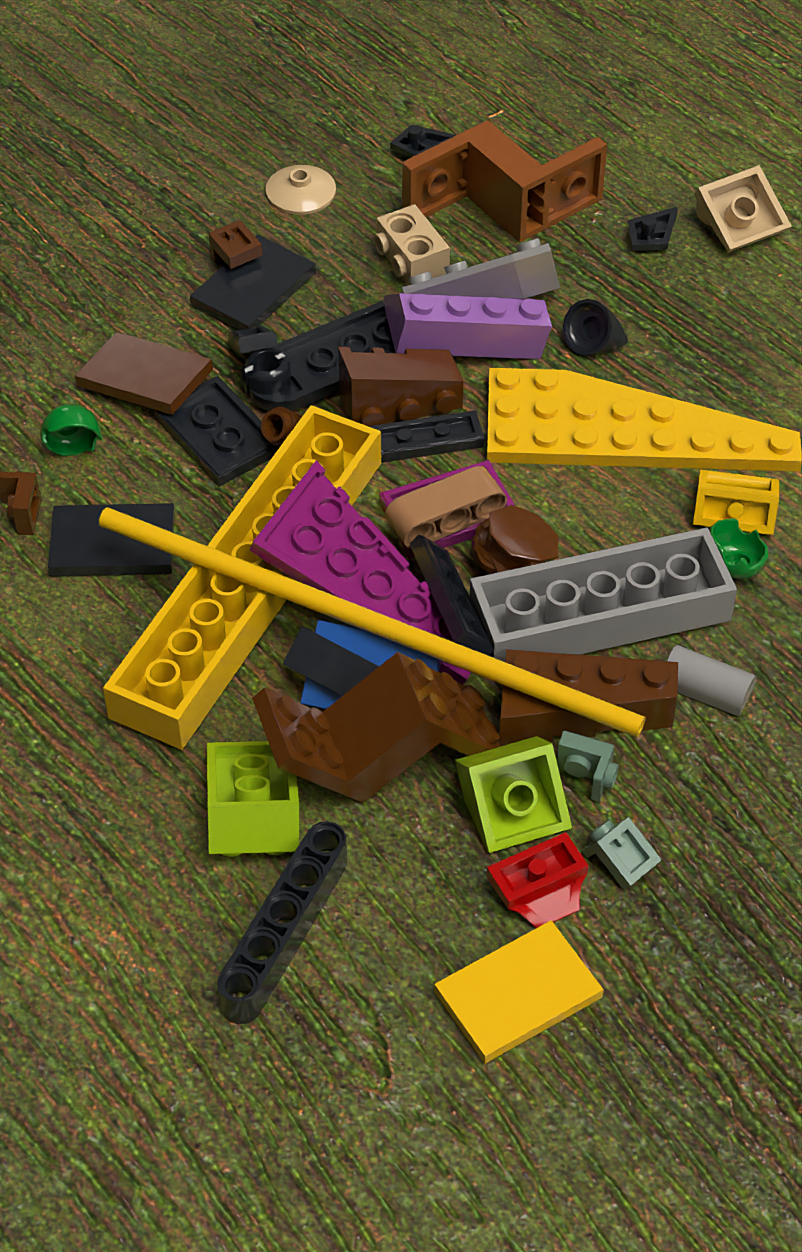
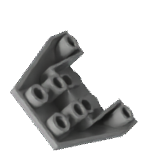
(512, 276)

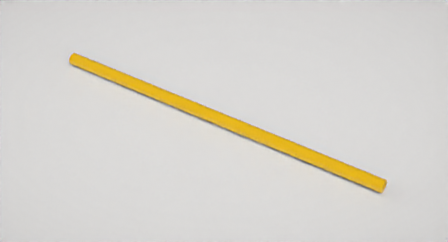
(375, 623)

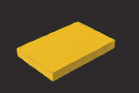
(518, 991)

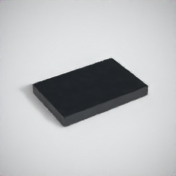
(253, 289)
(218, 432)
(87, 549)

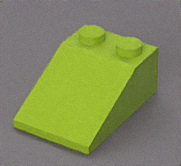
(250, 801)

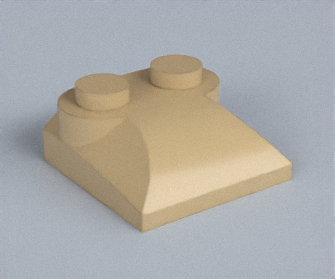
(741, 209)

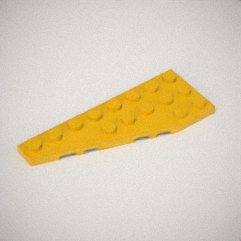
(596, 422)

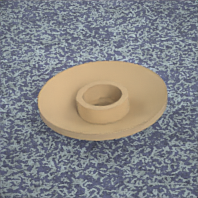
(300, 189)

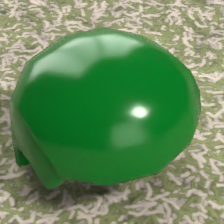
(70, 430)
(741, 551)

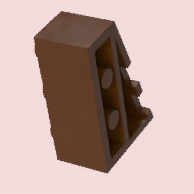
(398, 386)

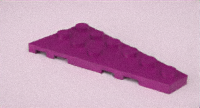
(336, 550)

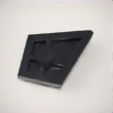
(417, 140)
(652, 230)

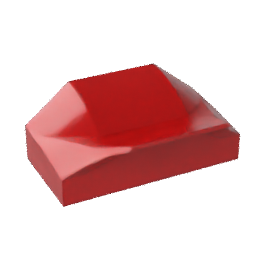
(541, 880)

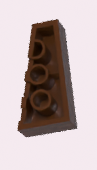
(629, 683)

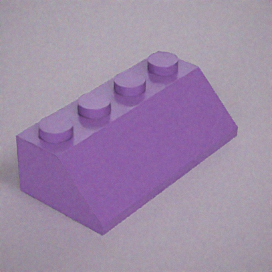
(468, 325)

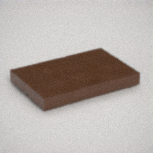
(144, 372)

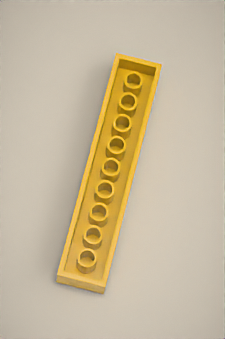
(215, 620)

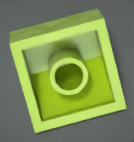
(514, 793)

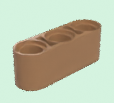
(446, 506)

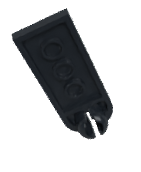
(308, 364)

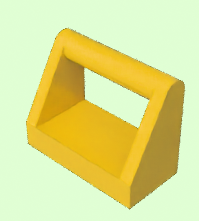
(737, 496)

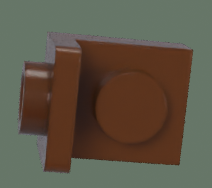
(234, 244)
(22, 498)

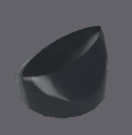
(592, 328)

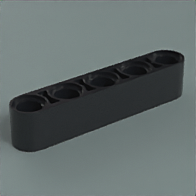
(282, 939)

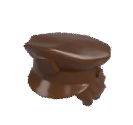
(513, 540)

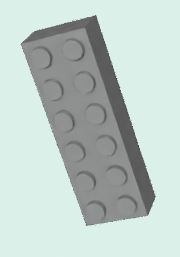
(607, 596)

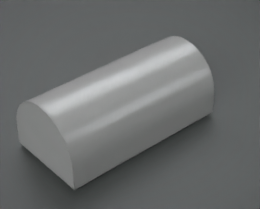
(712, 680)

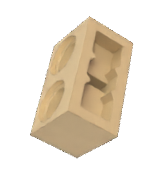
(411, 244)

